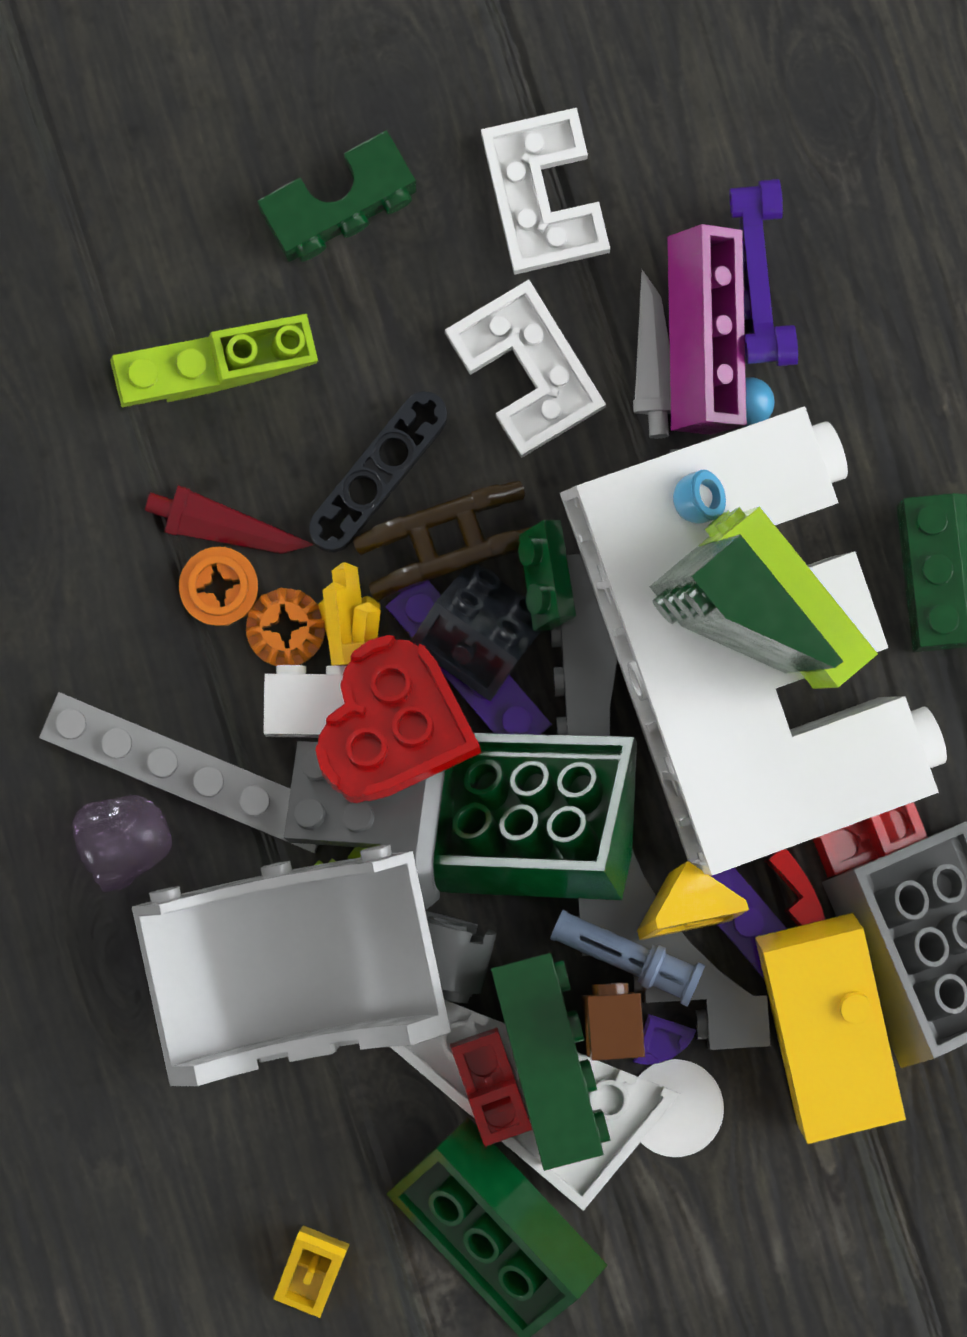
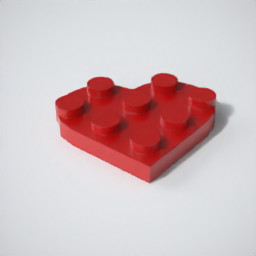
(394, 723)

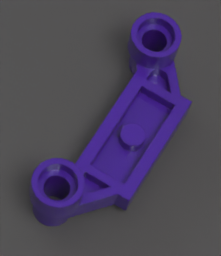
(765, 341)

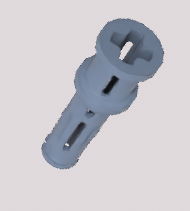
(650, 965)

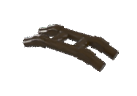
(418, 525)

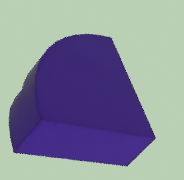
(663, 1040)

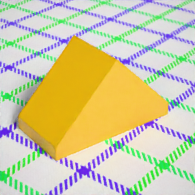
(690, 902)
(311, 1271)

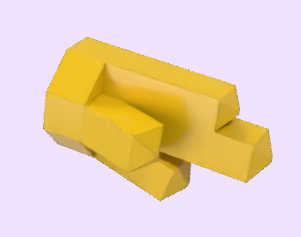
(346, 615)

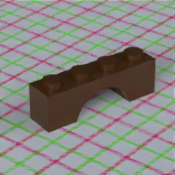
(613, 1022)

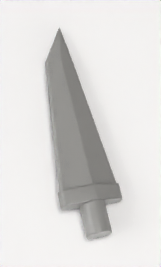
(653, 362)

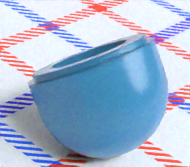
(758, 401)
(688, 498)

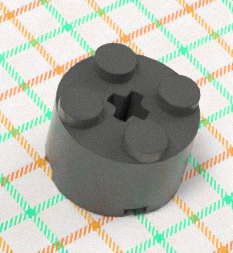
(460, 955)

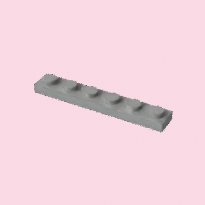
(169, 765)

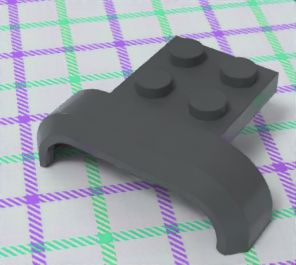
(401, 820)

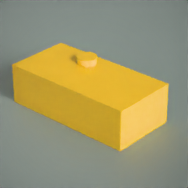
(830, 1028)

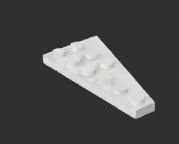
(627, 1101)

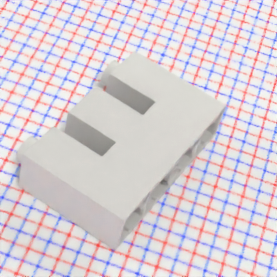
(712, 714)

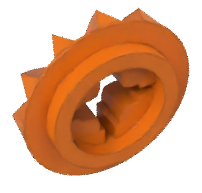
(198, 574)
(303, 642)

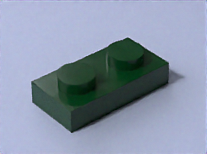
(546, 575)

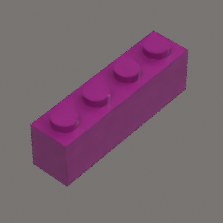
(706, 330)

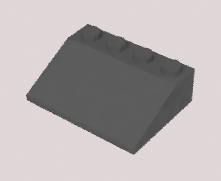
(915, 940)

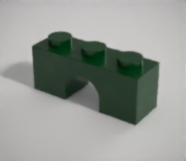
(305, 223)

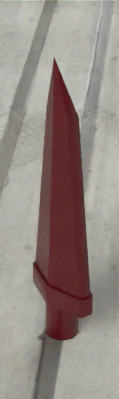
(206, 519)

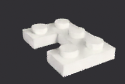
(515, 161)
(563, 388)

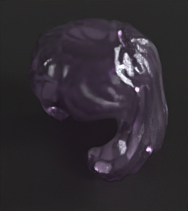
(120, 839)

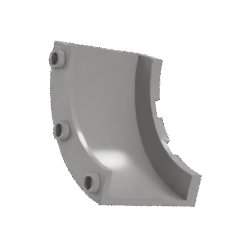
(290, 965)

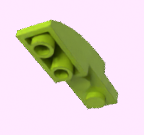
(214, 362)

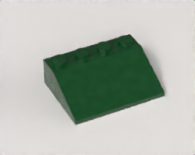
(739, 603)
(538, 817)

